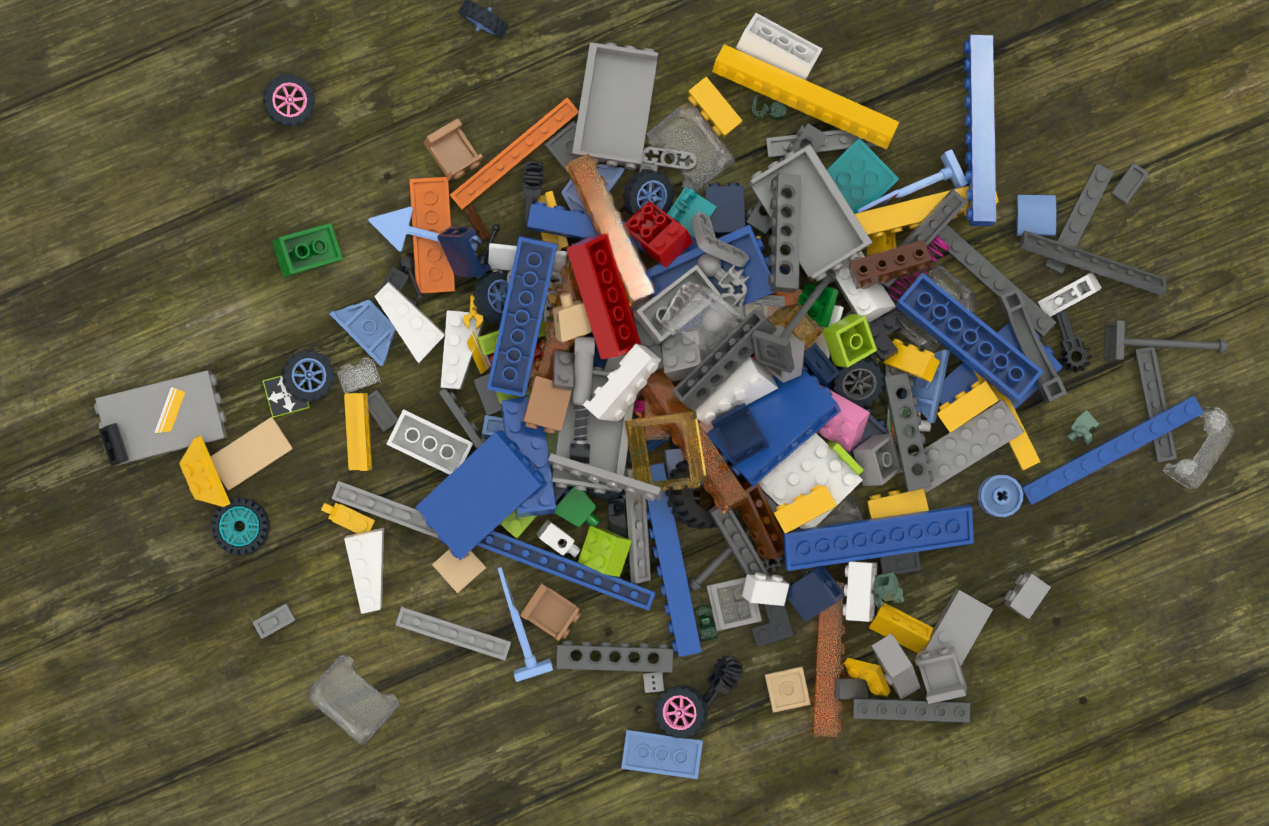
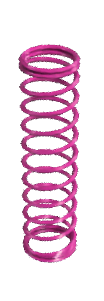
(942, 244)

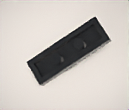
(618, 517)

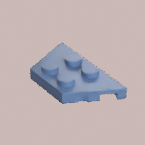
(611, 176)
(368, 328)
(929, 393)

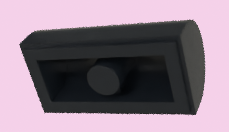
(114, 444)

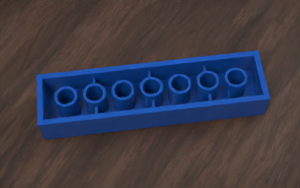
(522, 316)
(969, 338)

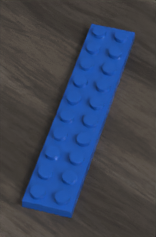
(878, 537)

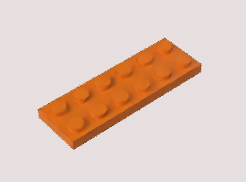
(431, 213)

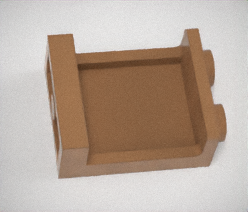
(452, 150)
(546, 406)
(551, 612)

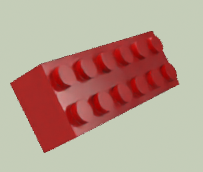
(603, 296)

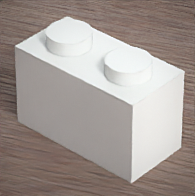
(765, 589)

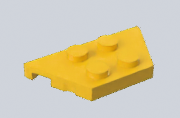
(202, 475)

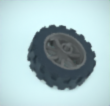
(869, 394)

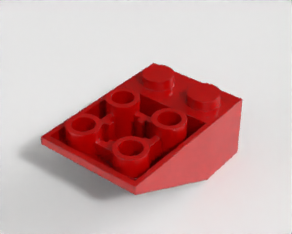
(658, 234)

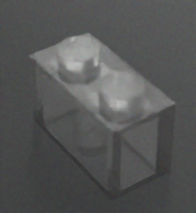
(359, 376)

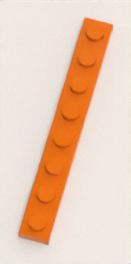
(514, 153)

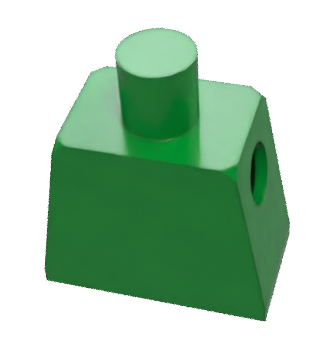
(577, 508)

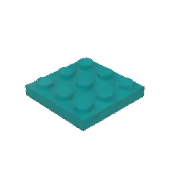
(861, 175)

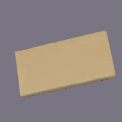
(250, 453)

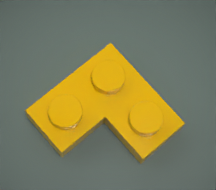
(871, 673)

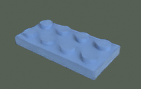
(662, 754)

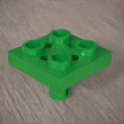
(817, 311)

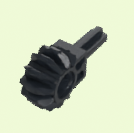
(532, 183)
(1071, 344)
(723, 677)

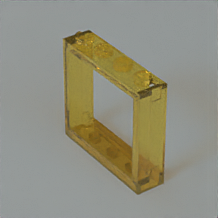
(693, 445)

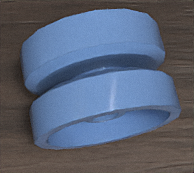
(1011, 495)

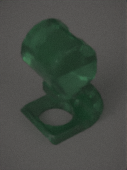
(775, 111)
(706, 628)

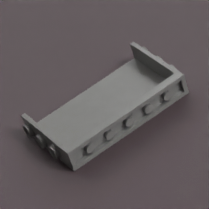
(615, 104)
(827, 223)
(140, 410)
(606, 439)

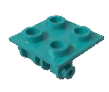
(687, 206)

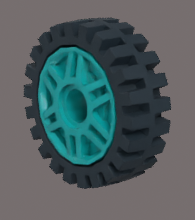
(255, 529)

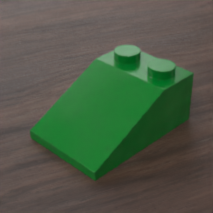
(307, 250)

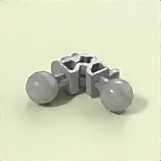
(712, 267)

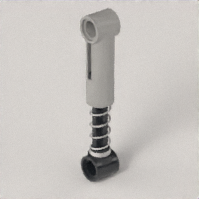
(582, 391)

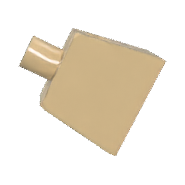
(570, 319)

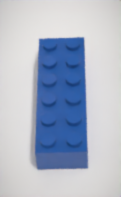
(534, 445)

